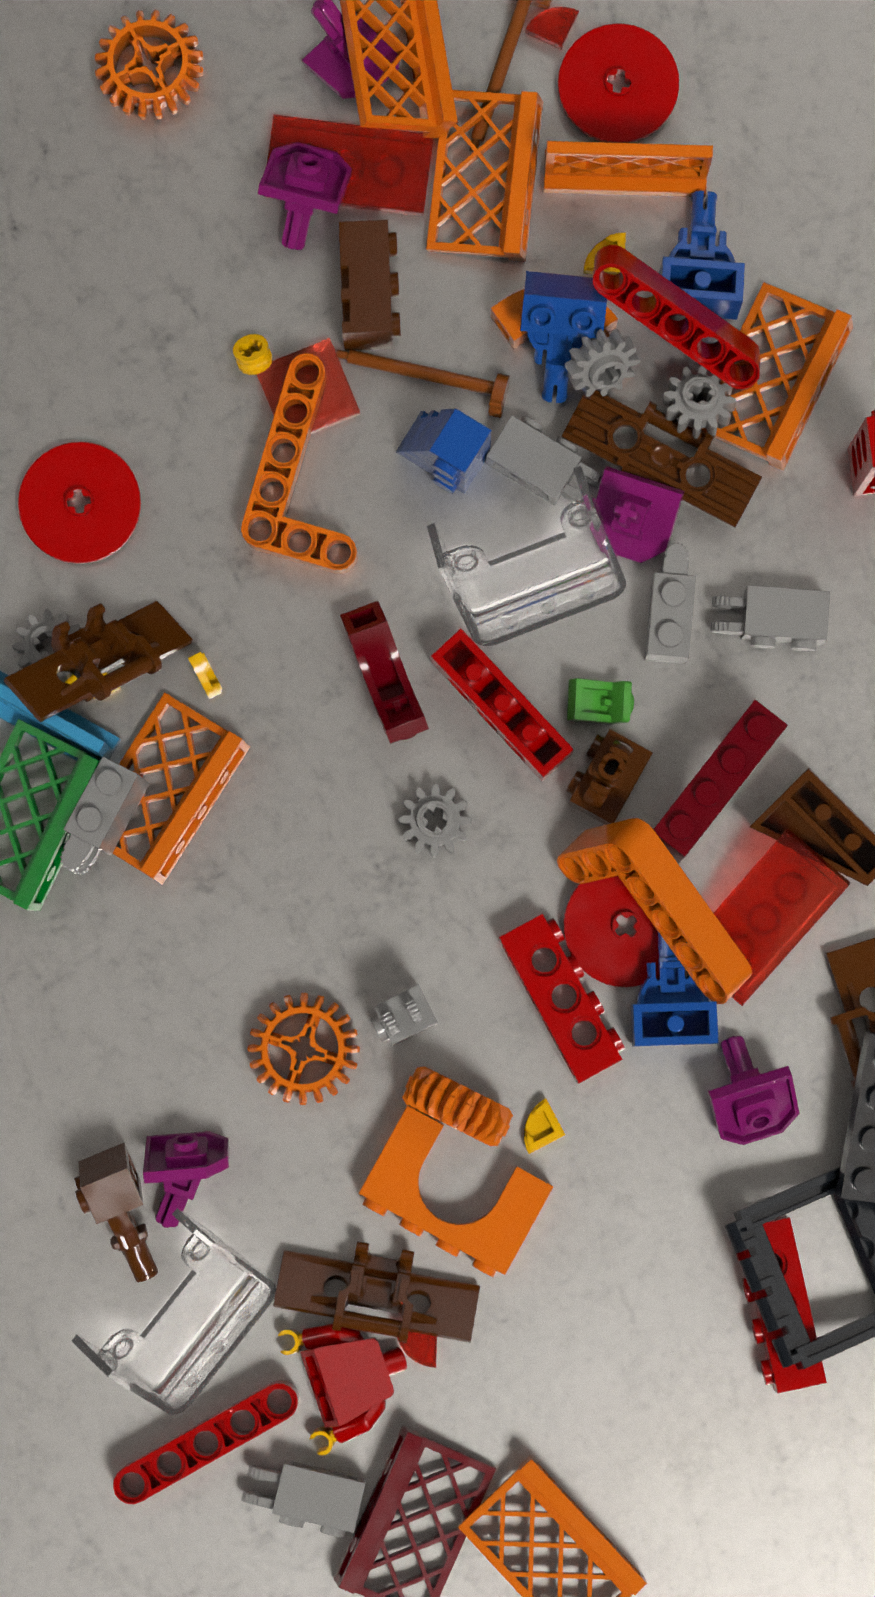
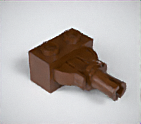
(609, 777)
(110, 1191)

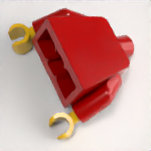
(347, 1379)

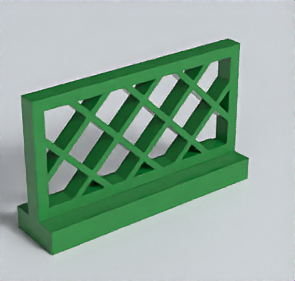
(45, 859)

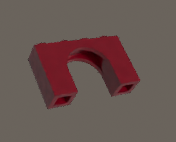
(719, 779)

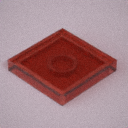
(337, 398)

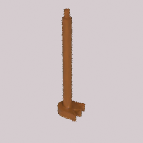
(504, 60)
(497, 389)

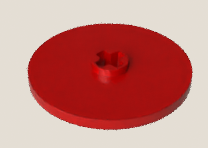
(590, 97)
(55, 482)
(592, 937)

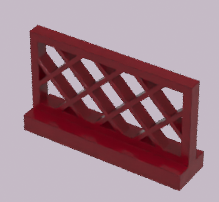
(384, 1504)

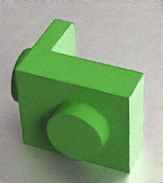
(599, 701)

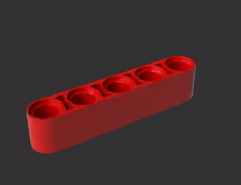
(672, 300)
(191, 1456)

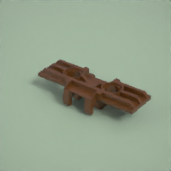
(729, 483)
(134, 641)
(853, 972)
(377, 1285)

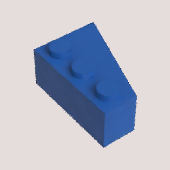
(447, 447)

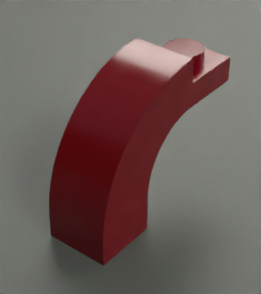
(384, 672)

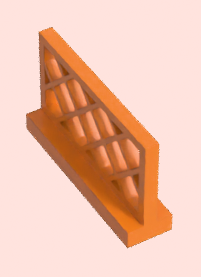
(423, 53)
(626, 168)
(519, 179)
(809, 380)
(198, 796)
(570, 1519)

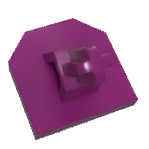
(330, 57)
(307, 181)
(637, 513)
(752, 1103)
(181, 1164)

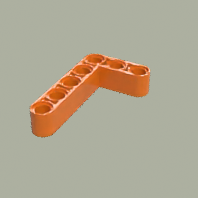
(287, 474)
(666, 897)

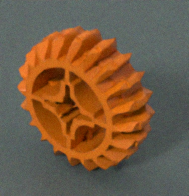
(162, 56)
(292, 1082)
(457, 1106)

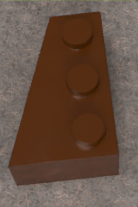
(368, 285)
(824, 824)

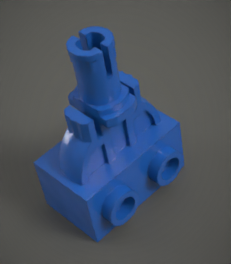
(702, 267)
(556, 317)
(672, 1007)

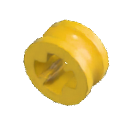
(252, 354)

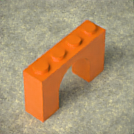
(490, 1239)

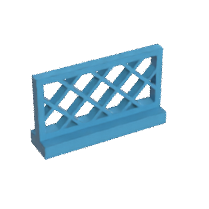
(63, 725)

